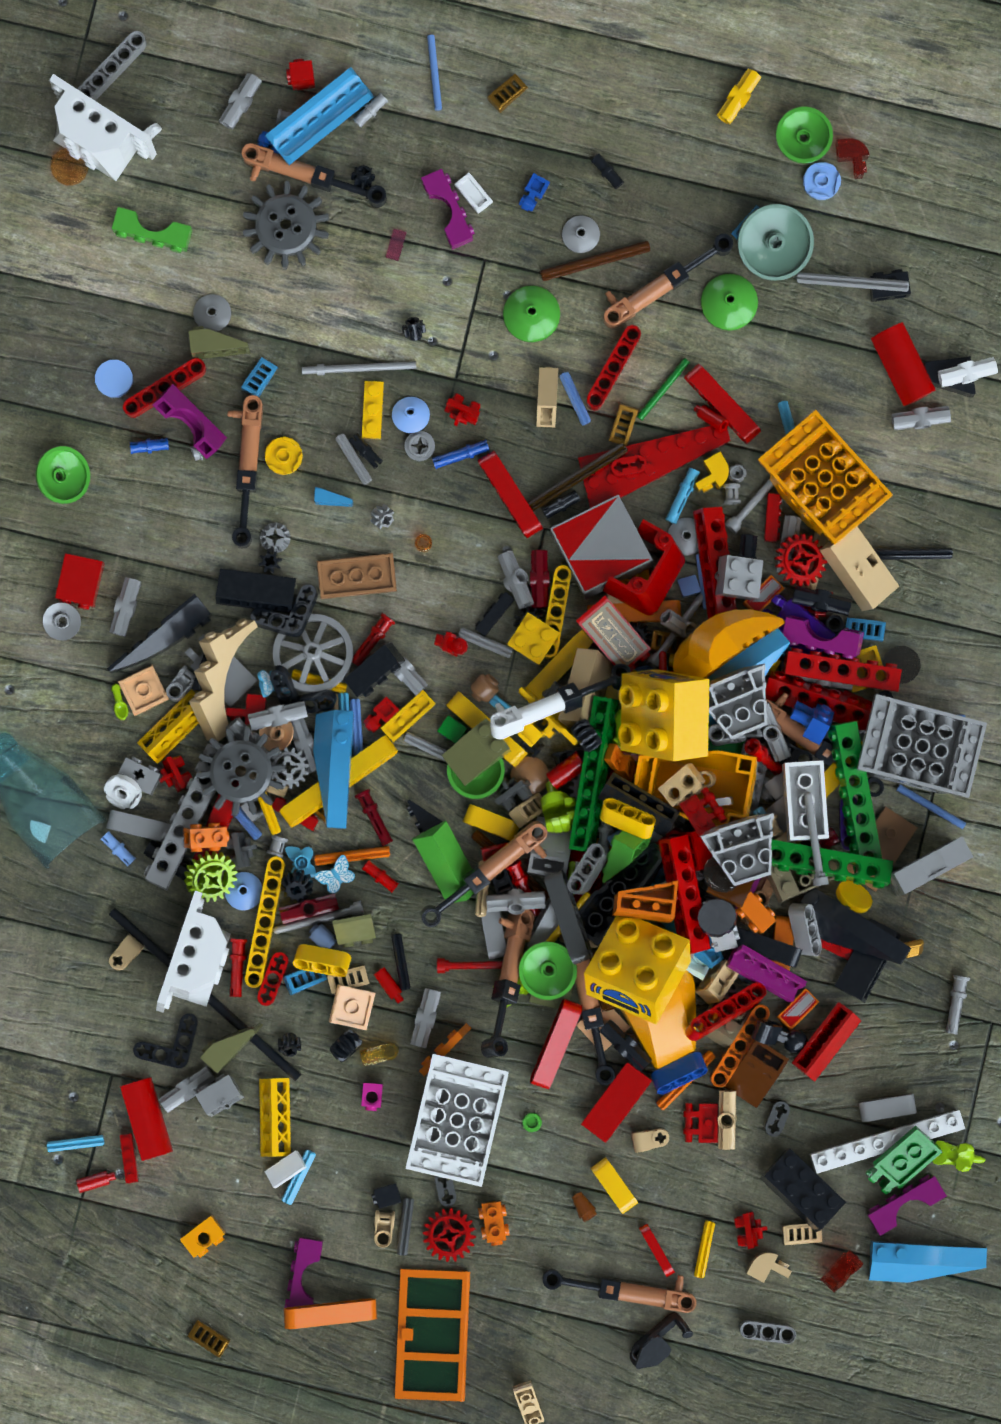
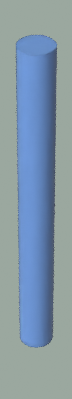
(434, 72)
(930, 806)

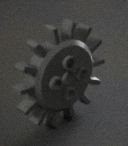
(291, 242)
(248, 789)

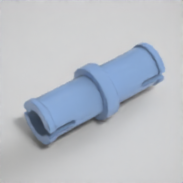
(118, 848)

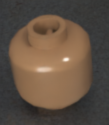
(484, 688)

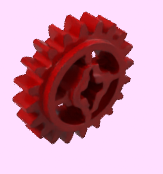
(802, 567)
(453, 1252)

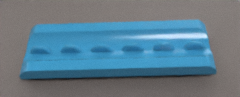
(319, 116)

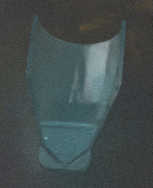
(42, 802)

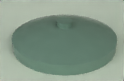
(775, 242)

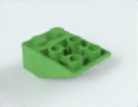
(623, 851)

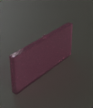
(396, 244)

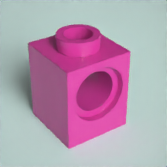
(378, 1089)

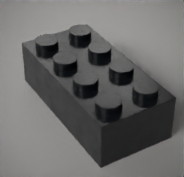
(802, 1190)

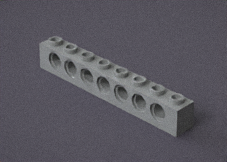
(164, 878)

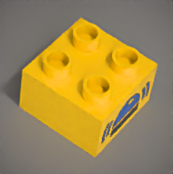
(664, 715)
(637, 967)

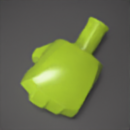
(557, 810)

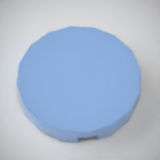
(821, 181)
(114, 378)

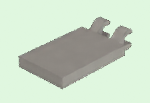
(238, 678)

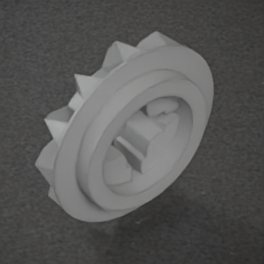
(426, 440)
(281, 543)

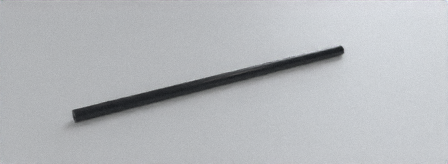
(213, 1001)

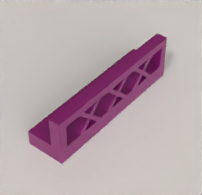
(764, 971)

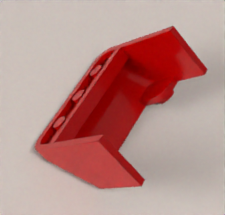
(648, 595)

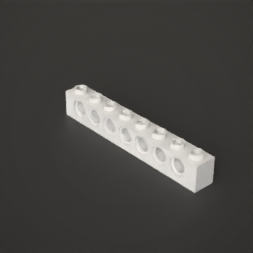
(881, 1142)

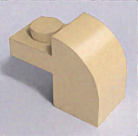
(763, 1263)

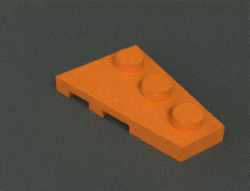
(454, 1037)

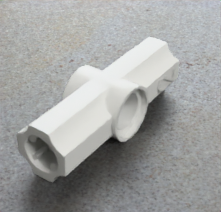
(967, 372)

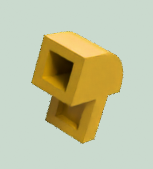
(718, 473)

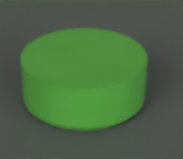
(532, 1122)

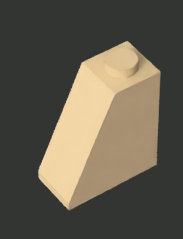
(547, 397)

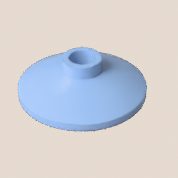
(414, 422)
(253, 893)

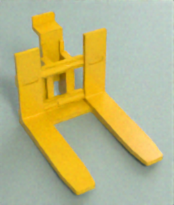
(550, 673)

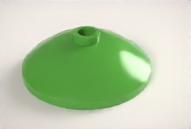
(804, 122)
(723, 313)
(527, 326)
(73, 475)
(481, 786)
(542, 983)

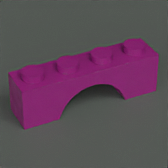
(438, 187)
(205, 434)
(799, 631)
(884, 1216)
(307, 1252)

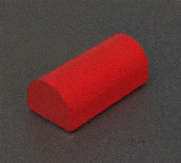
(565, 770)

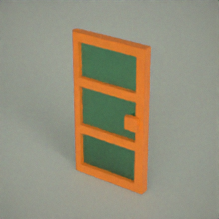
(432, 1335)

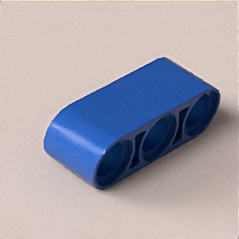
(679, 1073)

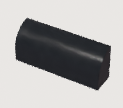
(255, 590)
(862, 970)

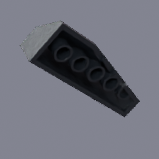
(173, 629)
(598, 909)
(850, 930)

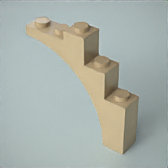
(219, 650)

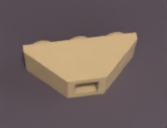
(528, 1403)

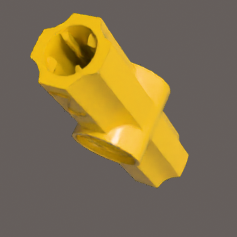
(738, 96)

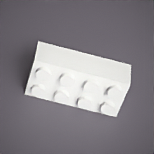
(798, 780)

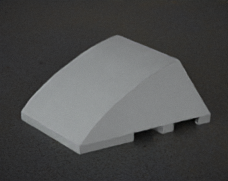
(739, 700)
(742, 847)

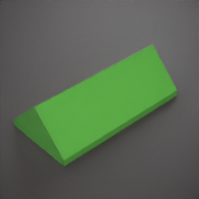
(444, 859)

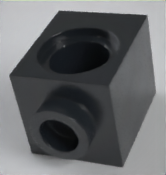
(386, 1196)

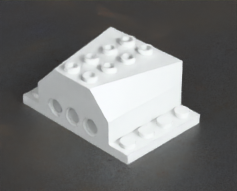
(96, 132)
(196, 958)
(457, 1120)

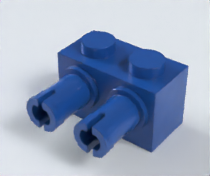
(815, 719)

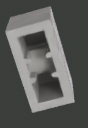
(151, 779)

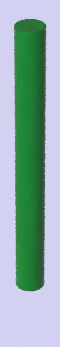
(664, 387)

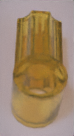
(377, 1054)

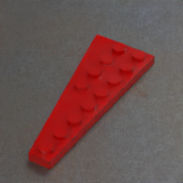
(662, 457)

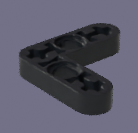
(288, 621)
(286, 682)
(171, 1053)

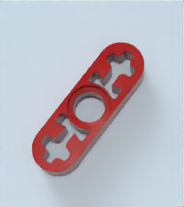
(265, 981)
(656, 1250)

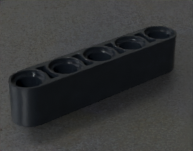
(770, 948)

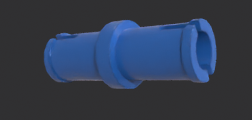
(149, 445)

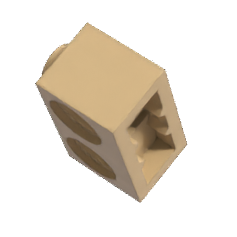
(679, 781)
(716, 983)

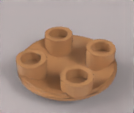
(532, 770)

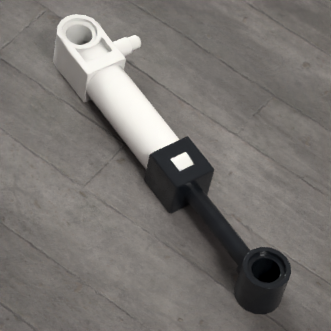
(567, 698)

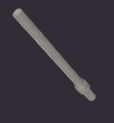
(321, 369)

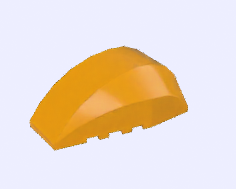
(721, 640)
(733, 773)
(667, 1039)

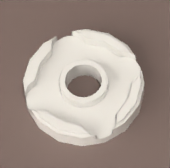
(128, 785)

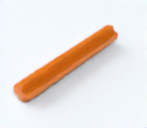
(353, 855)
(669, 1097)

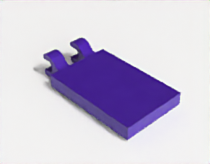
(790, 608)

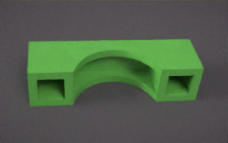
(174, 236)

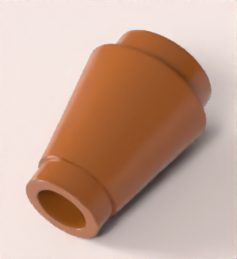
(584, 1207)

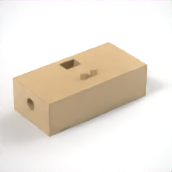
(860, 569)
(587, 669)

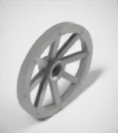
(315, 658)

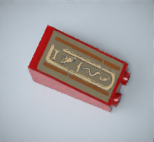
(613, 634)

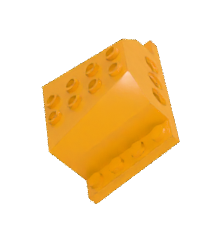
(823, 479)

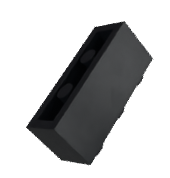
(374, 670)

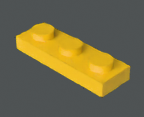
(372, 410)
(408, 716)

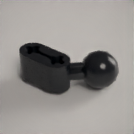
(770, 1032)

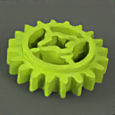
(212, 866)

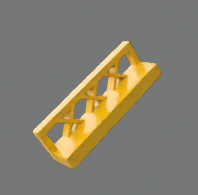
(175, 731)
(271, 1117)

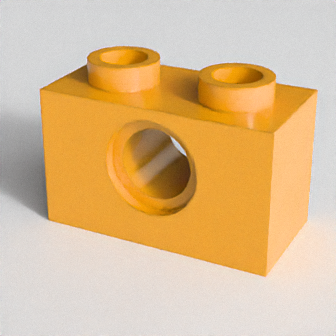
(192, 1242)

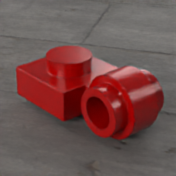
(385, 710)

